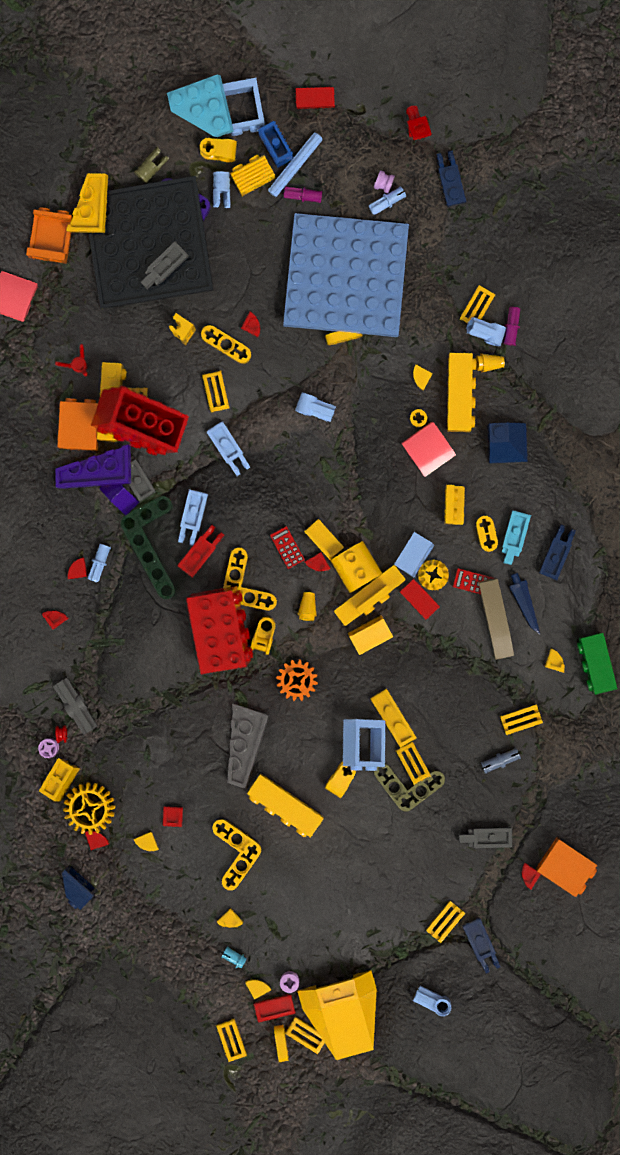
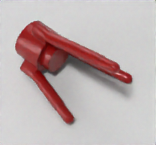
(78, 364)

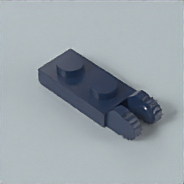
(451, 181)
(557, 554)
(480, 942)

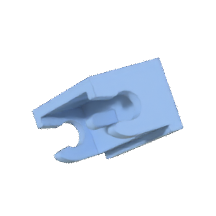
(414, 554)

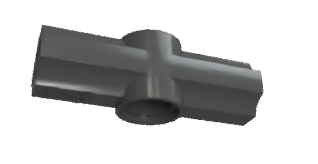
(75, 706)

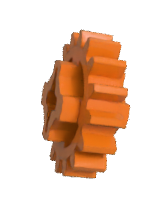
(291, 672)

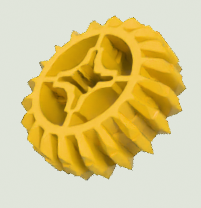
(91, 816)

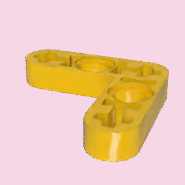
(245, 590)
(241, 847)

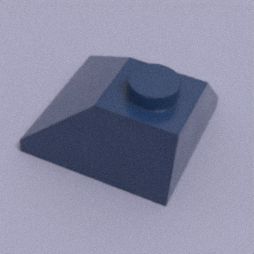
(507, 442)
(77, 888)

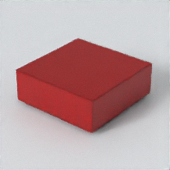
(172, 816)

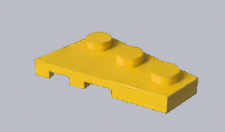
(91, 209)

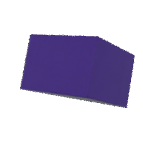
(120, 497)

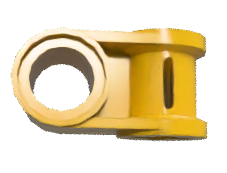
(220, 150)
(263, 637)
(340, 781)

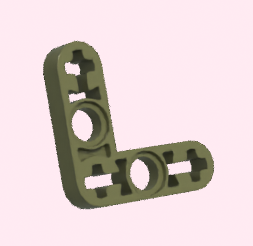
(403, 792)

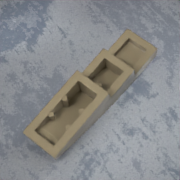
(496, 618)

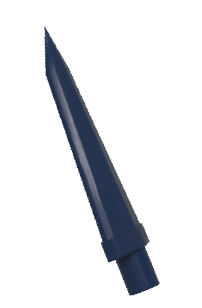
(522, 596)

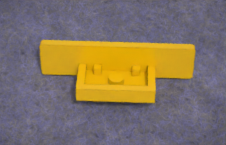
(365, 599)

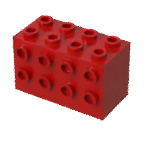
(139, 421)
(219, 629)

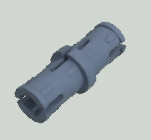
(500, 760)

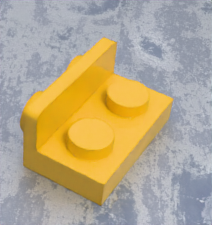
(454, 504)

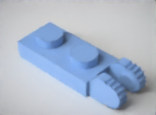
(227, 446)
(193, 514)

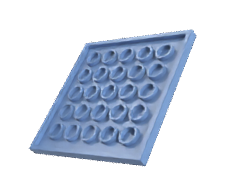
(346, 275)

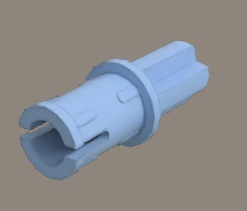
(387, 201)
(99, 562)

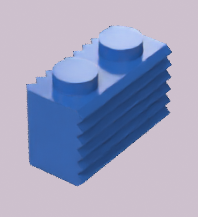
(275, 144)

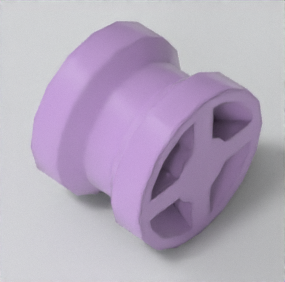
(384, 181)
(45, 749)
(289, 977)

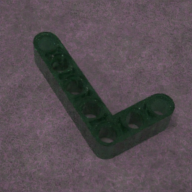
(147, 546)

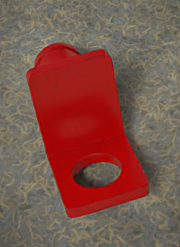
(417, 126)

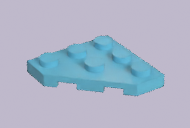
(203, 105)

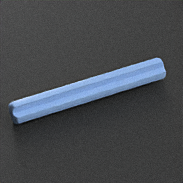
(295, 164)

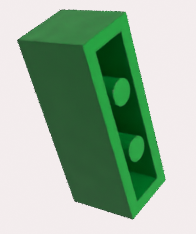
(597, 663)

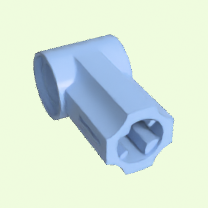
(490, 332)
(310, 406)
(431, 999)

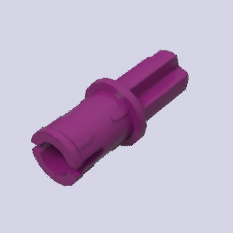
(303, 194)
(512, 326)

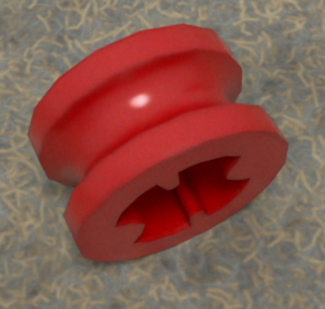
(61, 734)

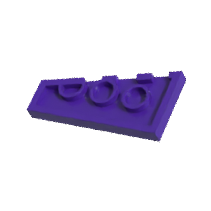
(99, 470)

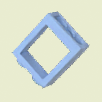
(242, 87)
(351, 744)

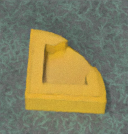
(421, 377)
(555, 661)
(147, 842)
(230, 919)
(257, 987)

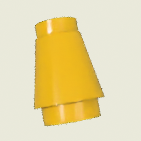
(488, 362)
(307, 607)

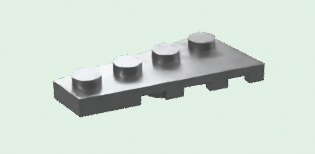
(246, 737)

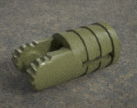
(148, 168)

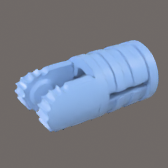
(221, 186)

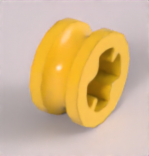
(414, 422)

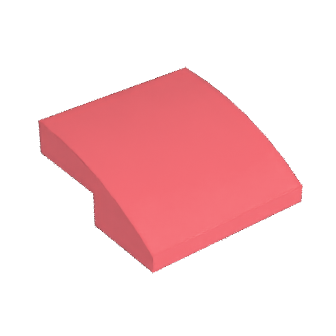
(15, 296)
(428, 448)

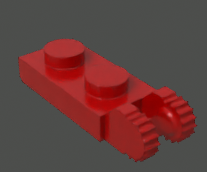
(199, 553)

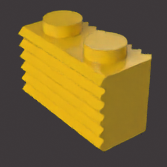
(252, 174)

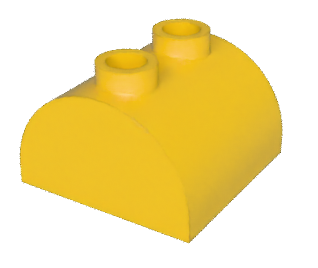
(356, 566)

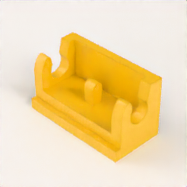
(184, 330)
(370, 635)
(59, 780)

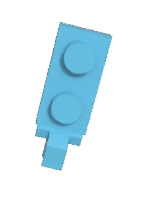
(515, 535)

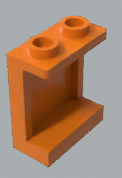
(49, 236)
(75, 425)
(566, 867)

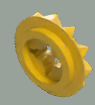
(430, 566)

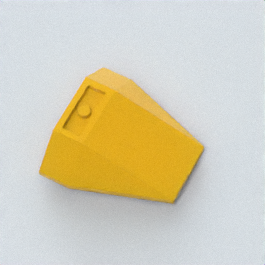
(343, 1014)

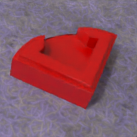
(251, 325)
(318, 563)
(78, 569)
(55, 618)
(96, 840)
(529, 875)

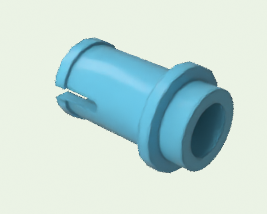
(234, 957)

